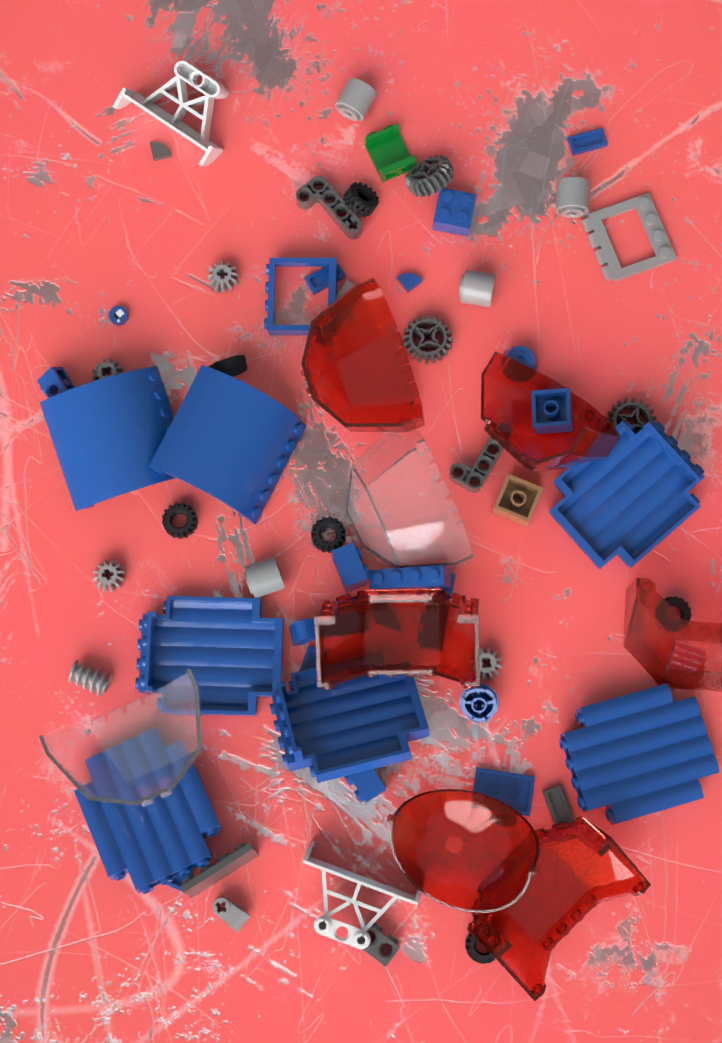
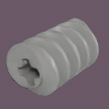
(89, 679)

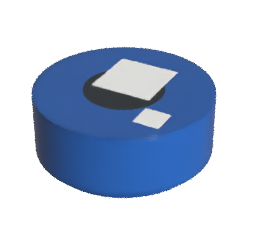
(118, 315)

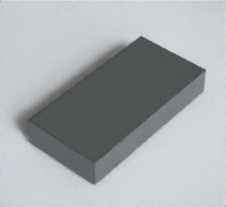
(557, 805)

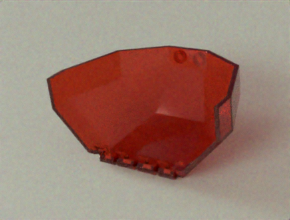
(356, 364)
(508, 419)

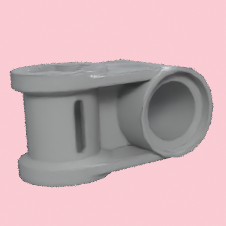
(233, 916)

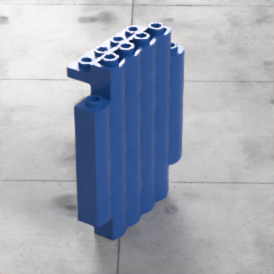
(628, 498)
(223, 644)
(349, 727)
(638, 754)
(154, 839)

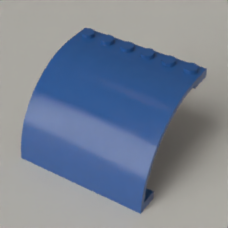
(109, 434)
(229, 442)

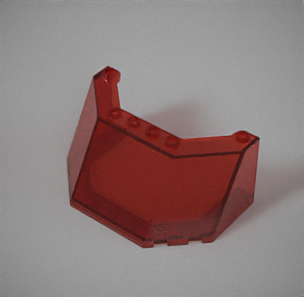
(398, 635)
(667, 647)
(577, 872)

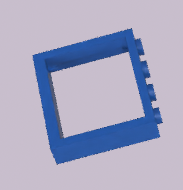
(273, 329)

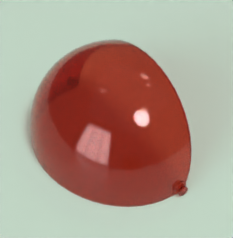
(464, 849)

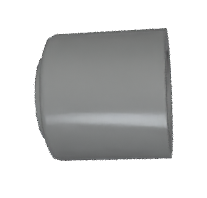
(355, 99)
(572, 197)
(477, 288)
(263, 577)

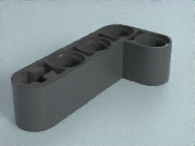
(332, 209)
(476, 473)

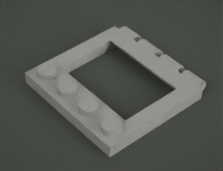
(652, 226)

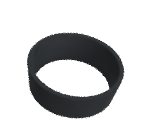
(231, 366)

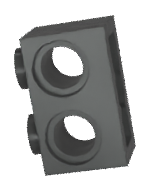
(374, 947)

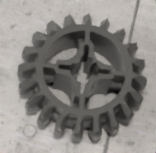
(429, 176)
(416, 328)
(637, 407)

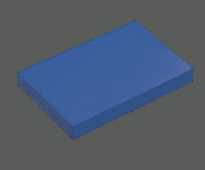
(507, 787)

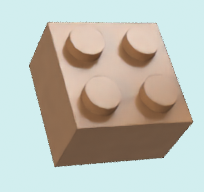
(517, 500)

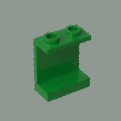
(388, 153)

